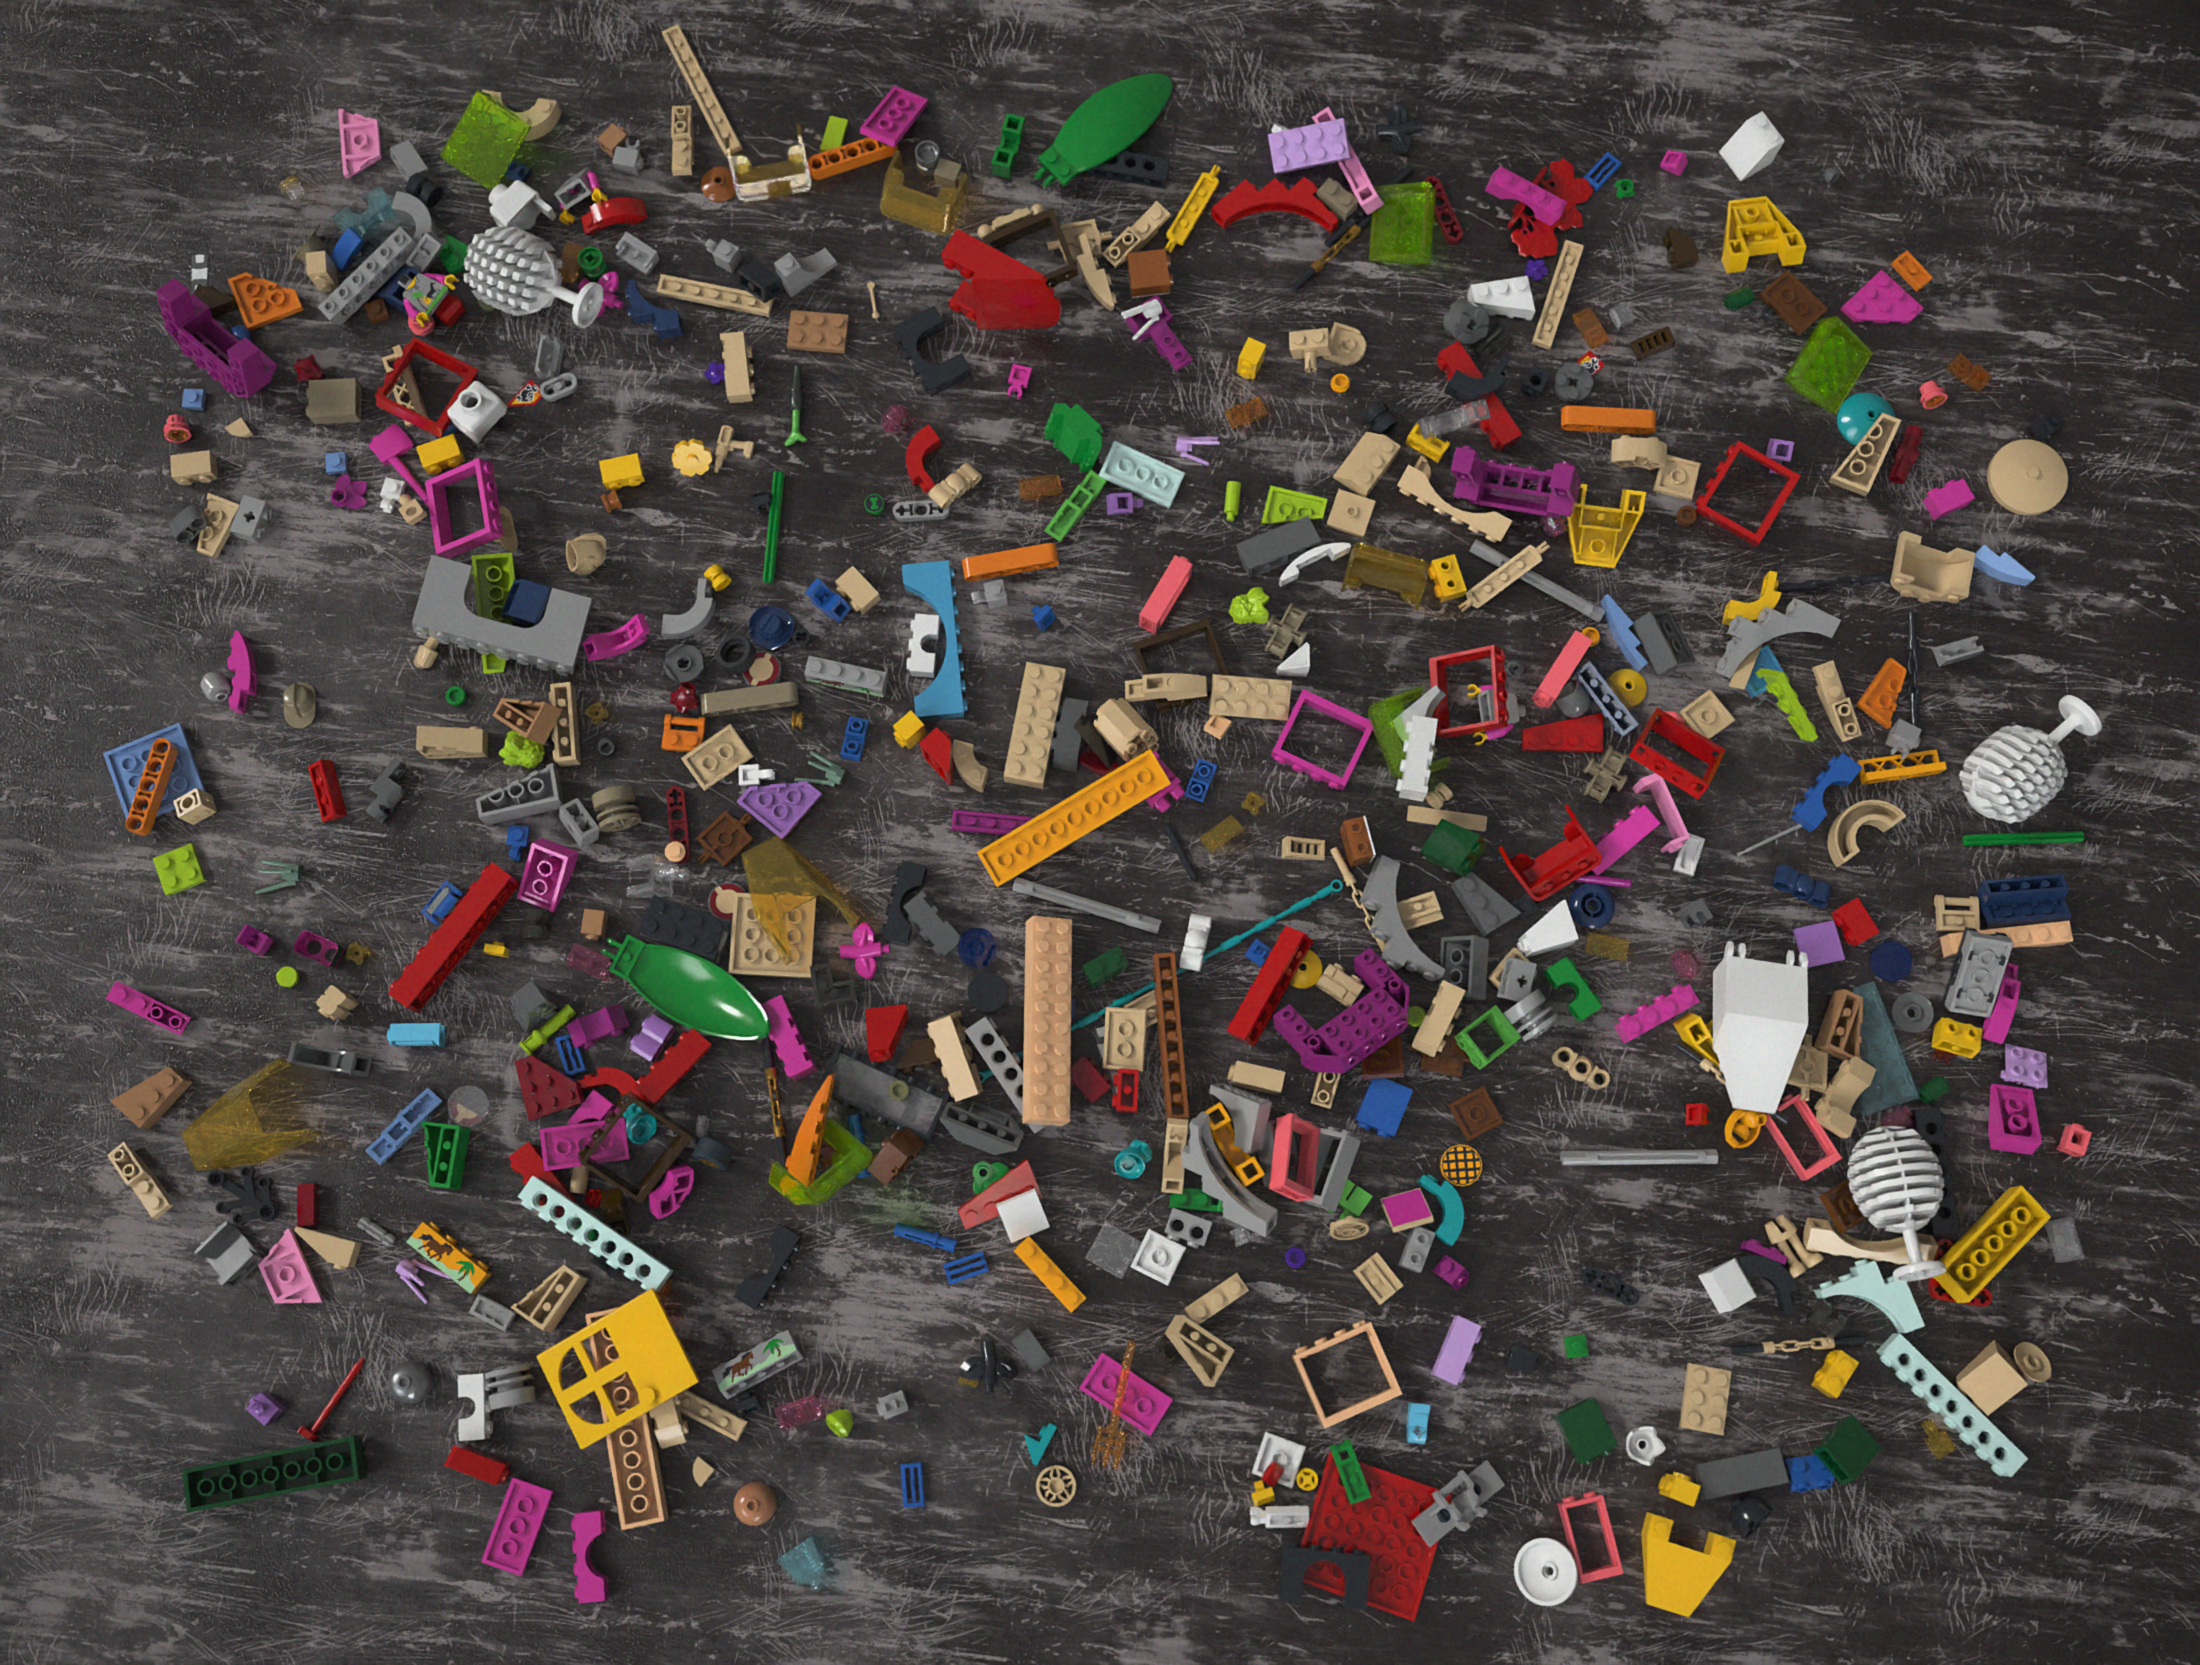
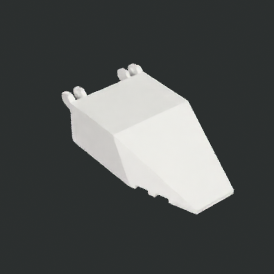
(1758, 1025)

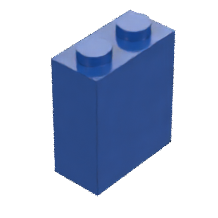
(1383, 1107)

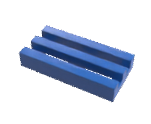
(1593, 182)
(576, 1071)
(948, 1273)
(912, 1480)

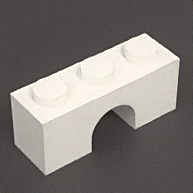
(924, 628)
(479, 1424)

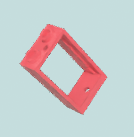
(1165, 594)
(1561, 670)
(1831, 1153)
(1304, 1186)
(1602, 1572)

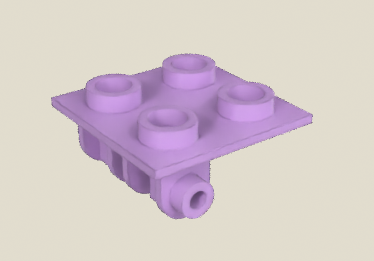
(2025, 1066)

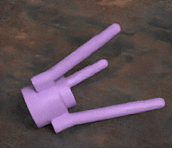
(1185, 444)
(408, 1271)

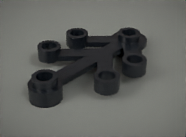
(246, 1197)

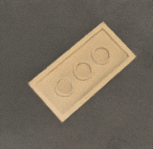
(1250, 697)

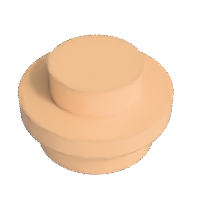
(675, 851)

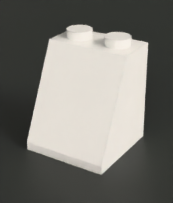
(1752, 146)
(1549, 933)

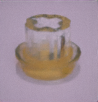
(292, 187)

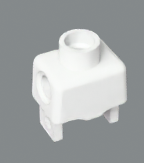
(517, 206)
(479, 419)

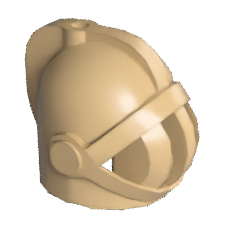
(586, 553)

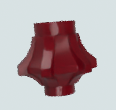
(308, 369)
(684, 697)

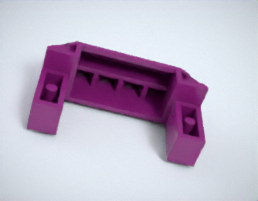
(232, 362)
(1476, 479)
(1357, 1029)

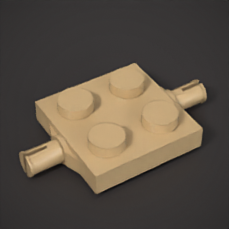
(1071, 233)
(1809, 1069)

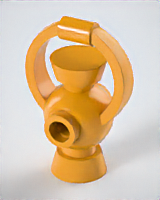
(1748, 1120)

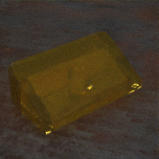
(1221, 834)

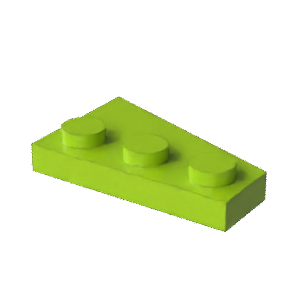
(1289, 506)

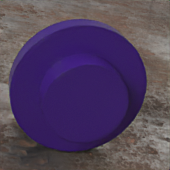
(1295, 1257)

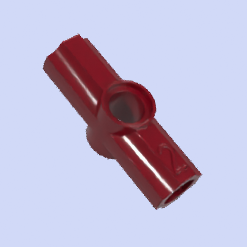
(1905, 454)

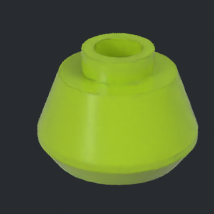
(840, 1422)

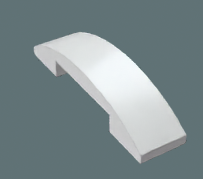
(1334, 550)

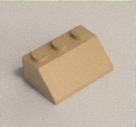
(1367, 463)

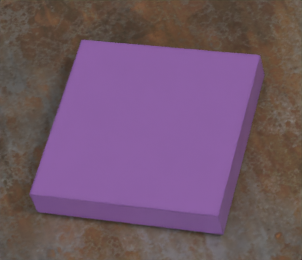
(1819, 943)

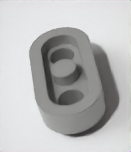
(558, 385)

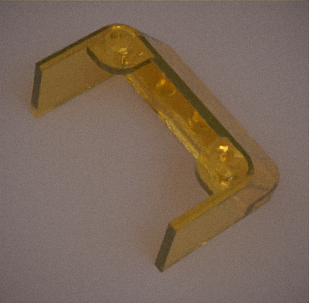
(770, 179)
(917, 207)
(1387, 571)

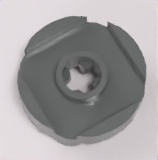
(1580, 375)
(686, 653)

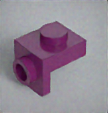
(254, 940)
(1452, 1272)

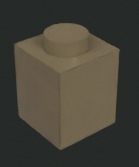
(948, 173)

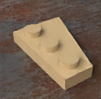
(219, 517)

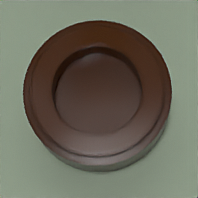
(1686, 515)

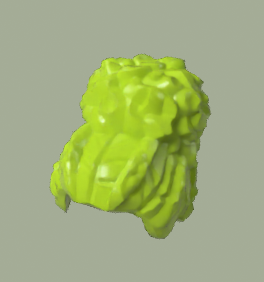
(1250, 607)
(521, 751)

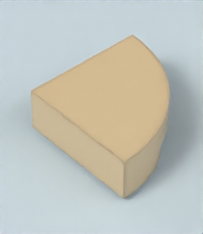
(239, 429)
(1423, 466)
(702, 1471)

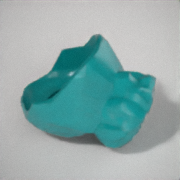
(639, 1124)
(1132, 1160)

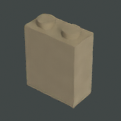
(334, 401)

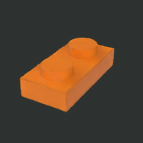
(1911, 271)

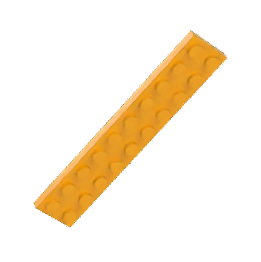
(1073, 818)

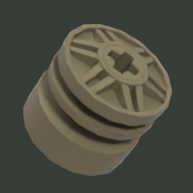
(616, 808)

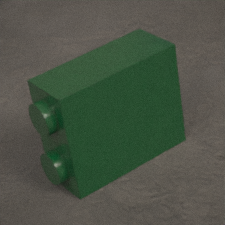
(1453, 847)
(1105, 967)
(1585, 1431)
(1847, 1449)

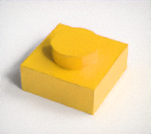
(496, 949)

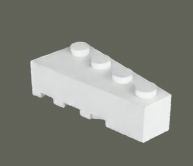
(1417, 758)

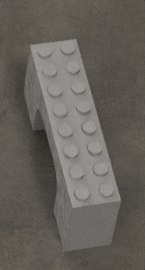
(549, 644)

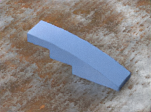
(1619, 625)
(405, 1125)

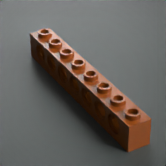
(1170, 1036)

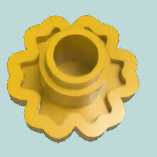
(691, 457)

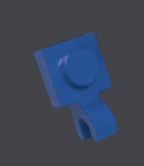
(517, 839)

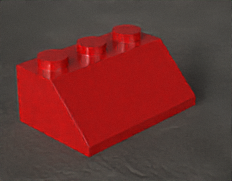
(938, 752)

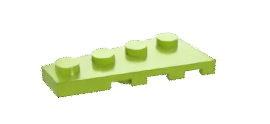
(1779, 685)

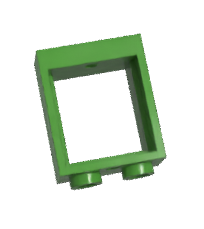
(1502, 1028)

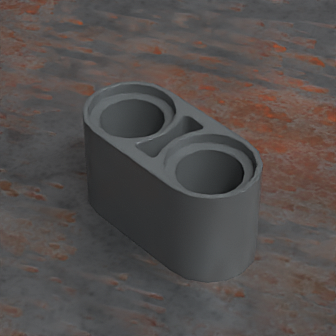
(188, 524)
(1031, 1350)

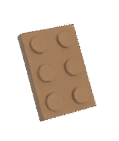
(817, 331)

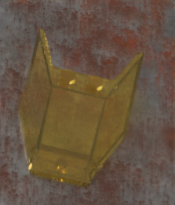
(780, 883)
(232, 1132)

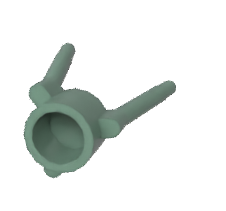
(833, 772)
(291, 873)

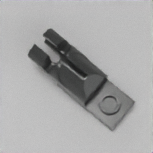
(387, 790)

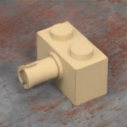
(1309, 345)

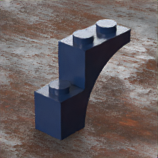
(665, 322)

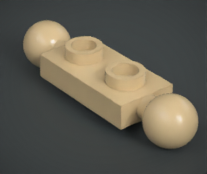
(1004, 221)

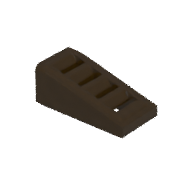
(1658, 334)

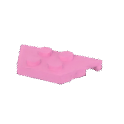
(359, 142)
(288, 1273)

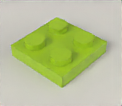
(179, 869)

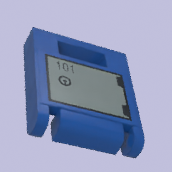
(441, 902)

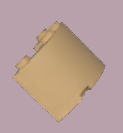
(1930, 572)

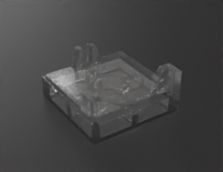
(1113, 1250)

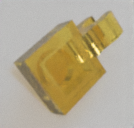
(1938, 1441)

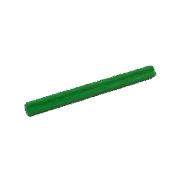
(773, 527)
(2023, 838)

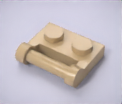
(1953, 919)

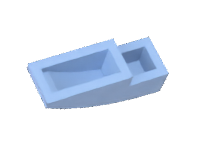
(2001, 567)

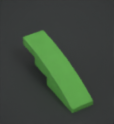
(1075, 506)

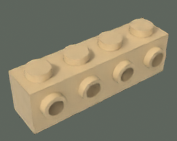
(565, 731)

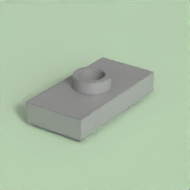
(492, 1312)

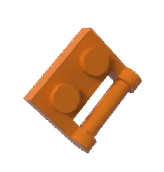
(682, 740)

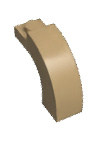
(1172, 1164)

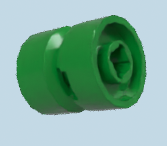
(592, 263)

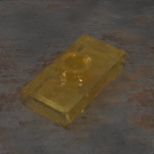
(1606, 946)

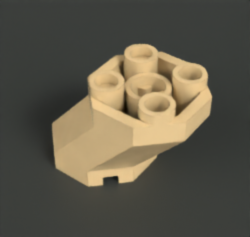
(1125, 729)

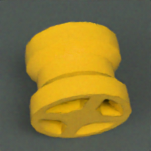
(1309, 1481)

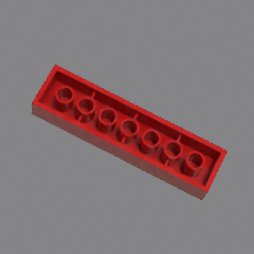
(453, 938)

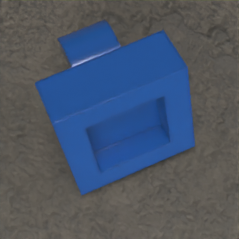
(1043, 617)
(1258, 953)

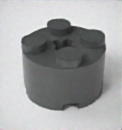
(1466, 321)

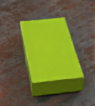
(834, 133)

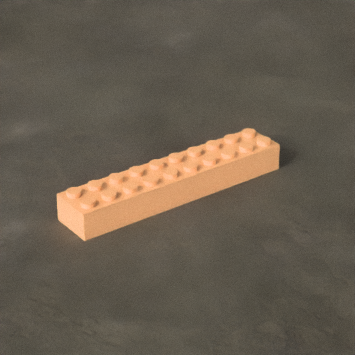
(1047, 1021)
(632, 1446)

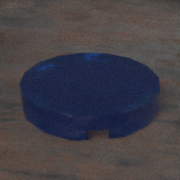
(976, 947)
(1891, 961)

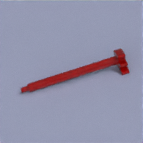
(311, 1434)

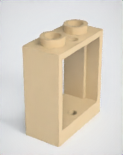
(1256, 1078)

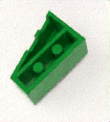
(446, 1153)

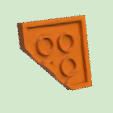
(263, 300)

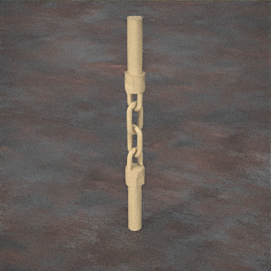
(1350, 881)

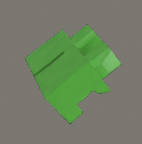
(1356, 1201)

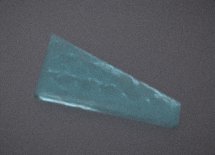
(1881, 1050)

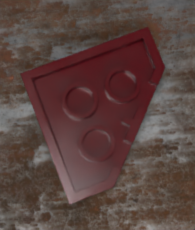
(546, 1088)

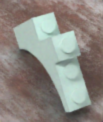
(1890, 1297)

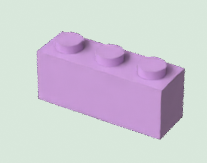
(1456, 1350)

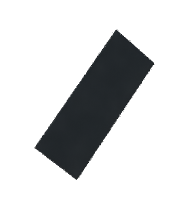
(1095, 741)

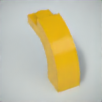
(1768, 598)

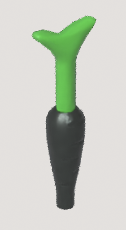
(796, 405)

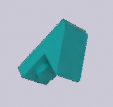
(1037, 1448)

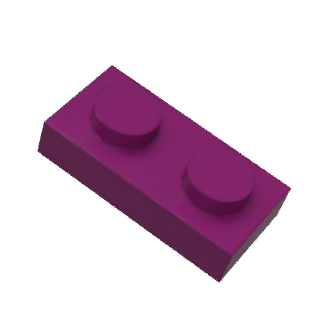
(1755, 1247)

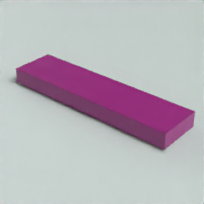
(986, 822)

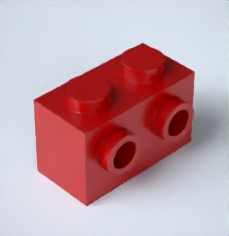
(1127, 1090)

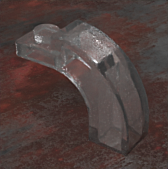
(1455, 419)

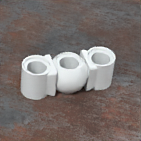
(1195, 942)

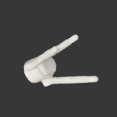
(1149, 309)

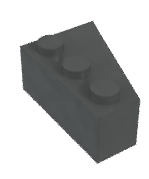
(1068, 740)
(932, 925)
(533, 1006)

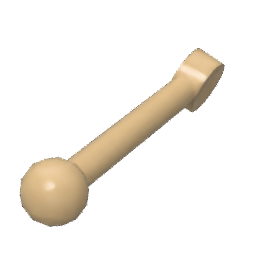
(871, 286)

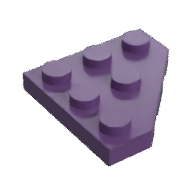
(779, 805)

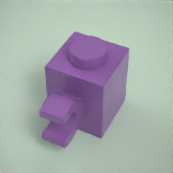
(1779, 451)
(1122, 503)
(265, 1408)

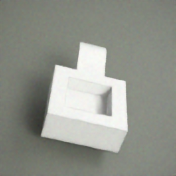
(391, 492)
(751, 775)

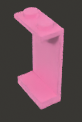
(1667, 808)

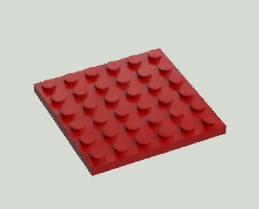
(1381, 1528)

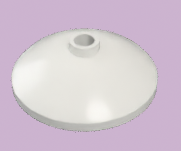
(1533, 1576)

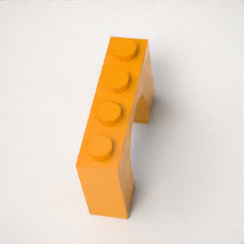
(1242, 1164)

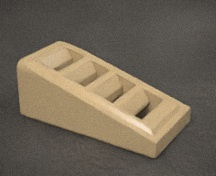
(1287, 854)

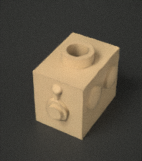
(195, 806)

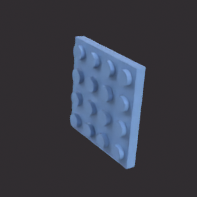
(129, 760)

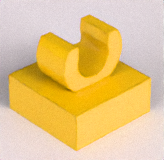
(1262, 1495)

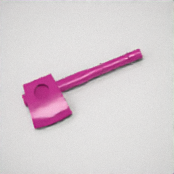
(389, 447)

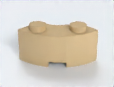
(1639, 452)
(967, 767)
(669, 1425)

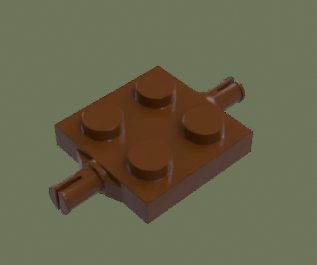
(724, 839)
(1448, 1061)

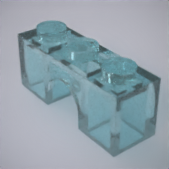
(378, 211)

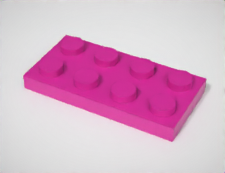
(894, 116)
(563, 1143)
(1142, 1402)
(517, 1526)

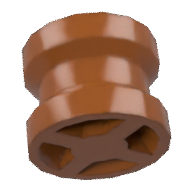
(611, 501)

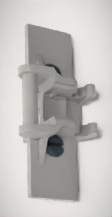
(1462, 1509)

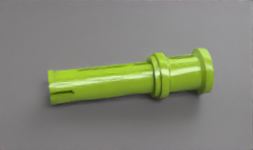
(540, 1036)

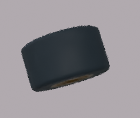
(713, 1153)

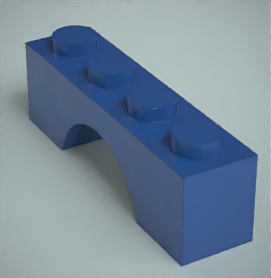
(1812, 811)

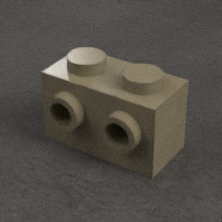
(1337, 199)

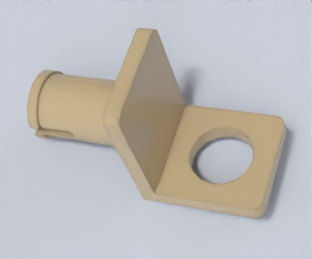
(411, 509)

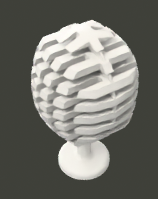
(522, 277)
(2022, 766)
(1899, 1189)

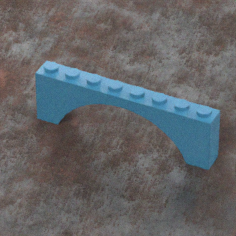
(944, 695)

